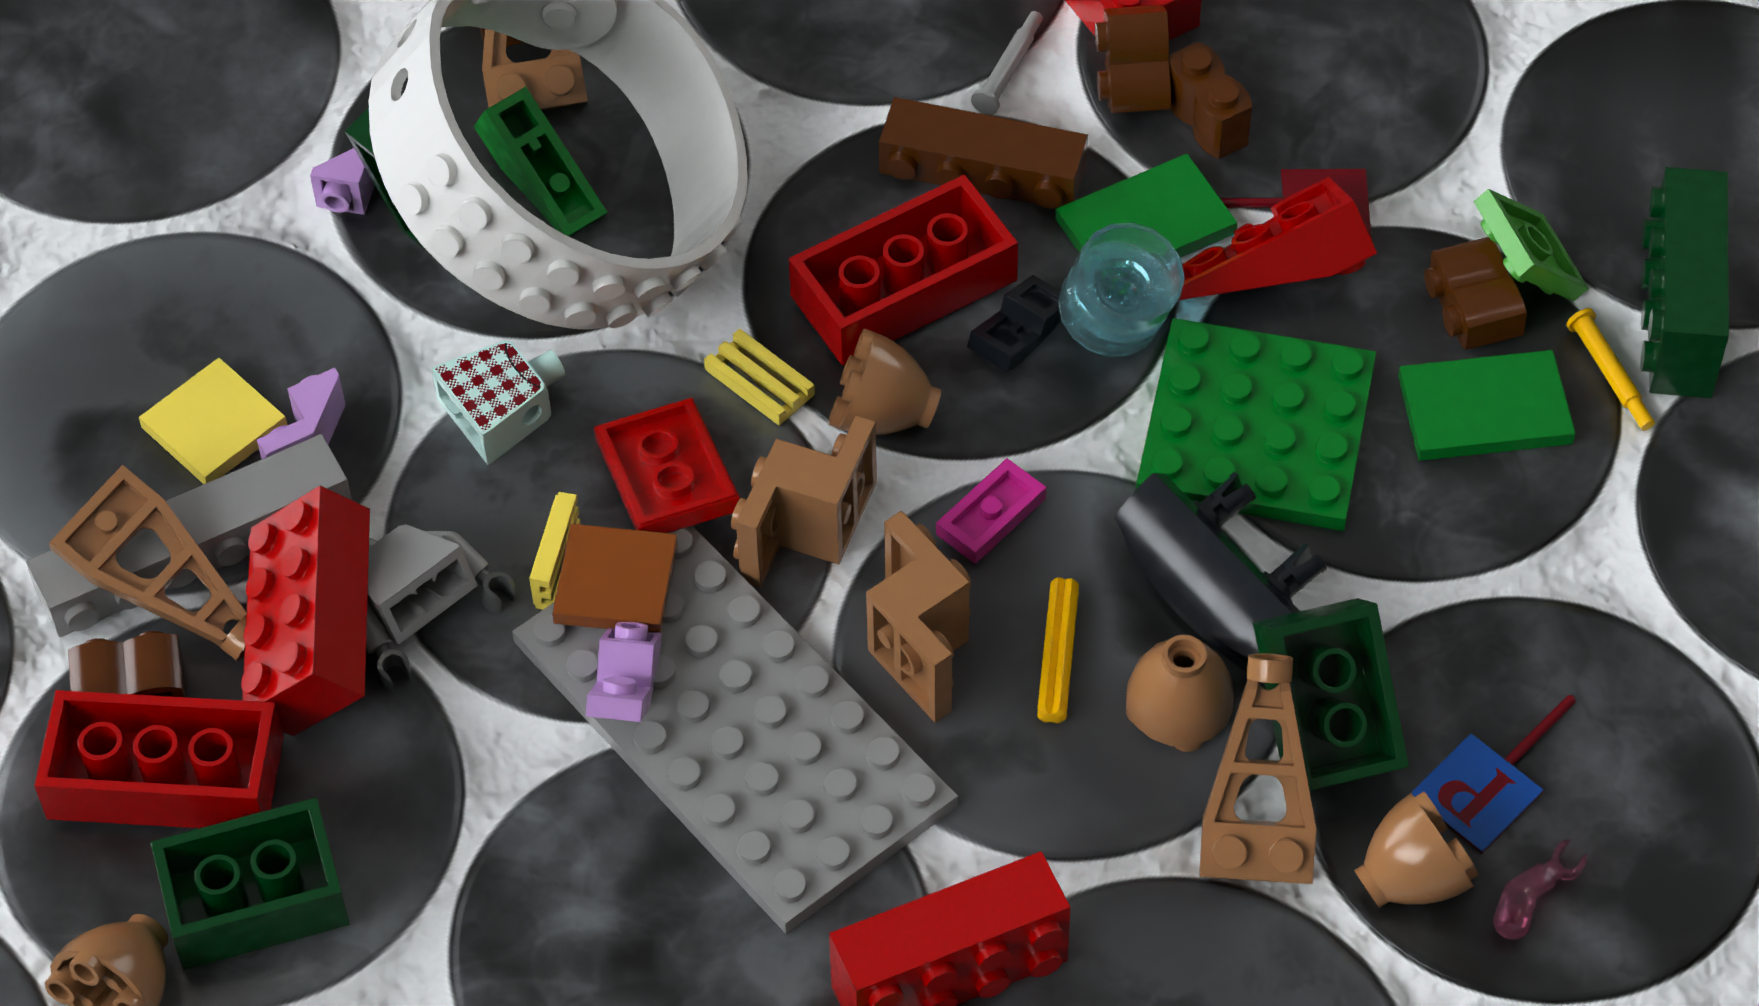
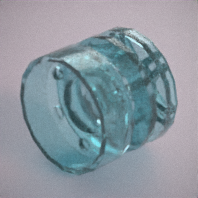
(1121, 289)

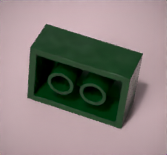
(1338, 690)
(249, 883)

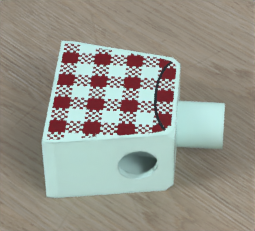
(497, 395)

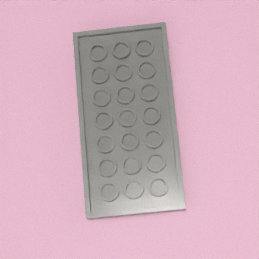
(755, 740)

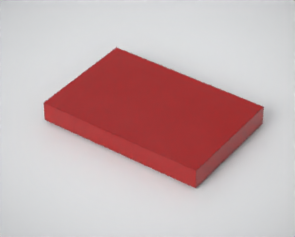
(667, 468)

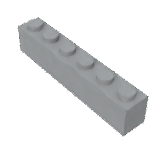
(213, 514)

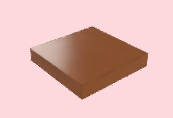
(614, 577)

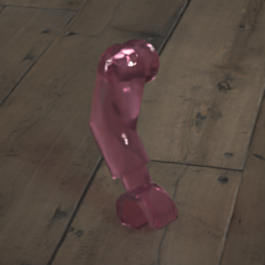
(1520, 894)

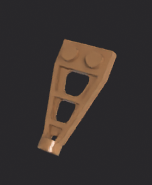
(551, 81)
(106, 527)
(1252, 847)

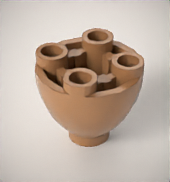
(885, 387)
(1180, 693)
(1411, 859)
(112, 965)

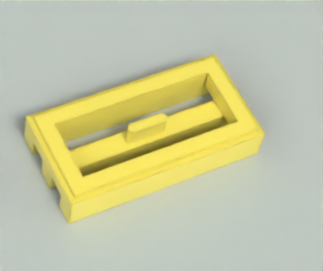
(766, 371)
(550, 555)

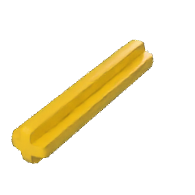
(1058, 650)

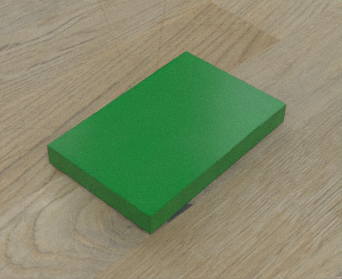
(1166, 198)
(1486, 405)

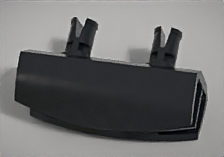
(1203, 570)

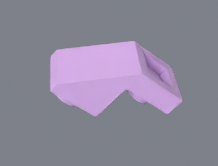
(342, 184)
(316, 408)
(625, 672)

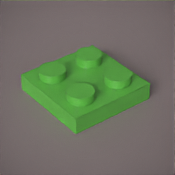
(1529, 245)

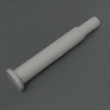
(987, 98)

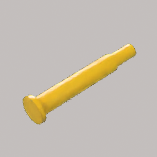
(1610, 366)

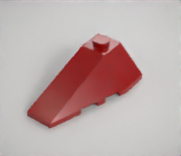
(1307, 239)

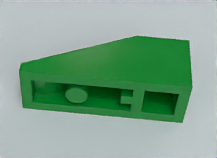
(539, 162)

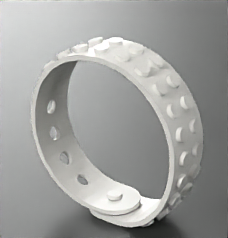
(493, 239)

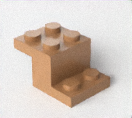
(805, 500)
(918, 615)

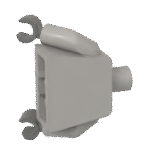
(415, 580)

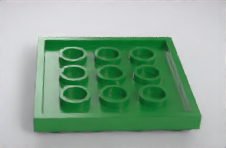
(1261, 407)

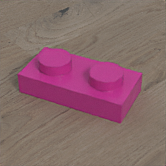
(991, 511)

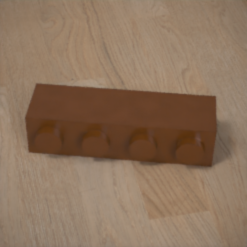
(993, 152)

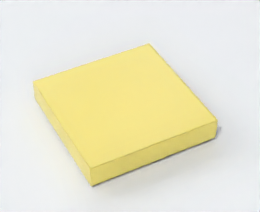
(212, 421)

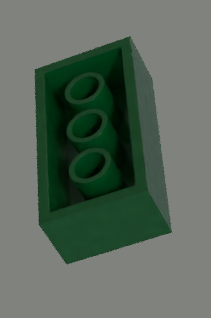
(1686, 282)

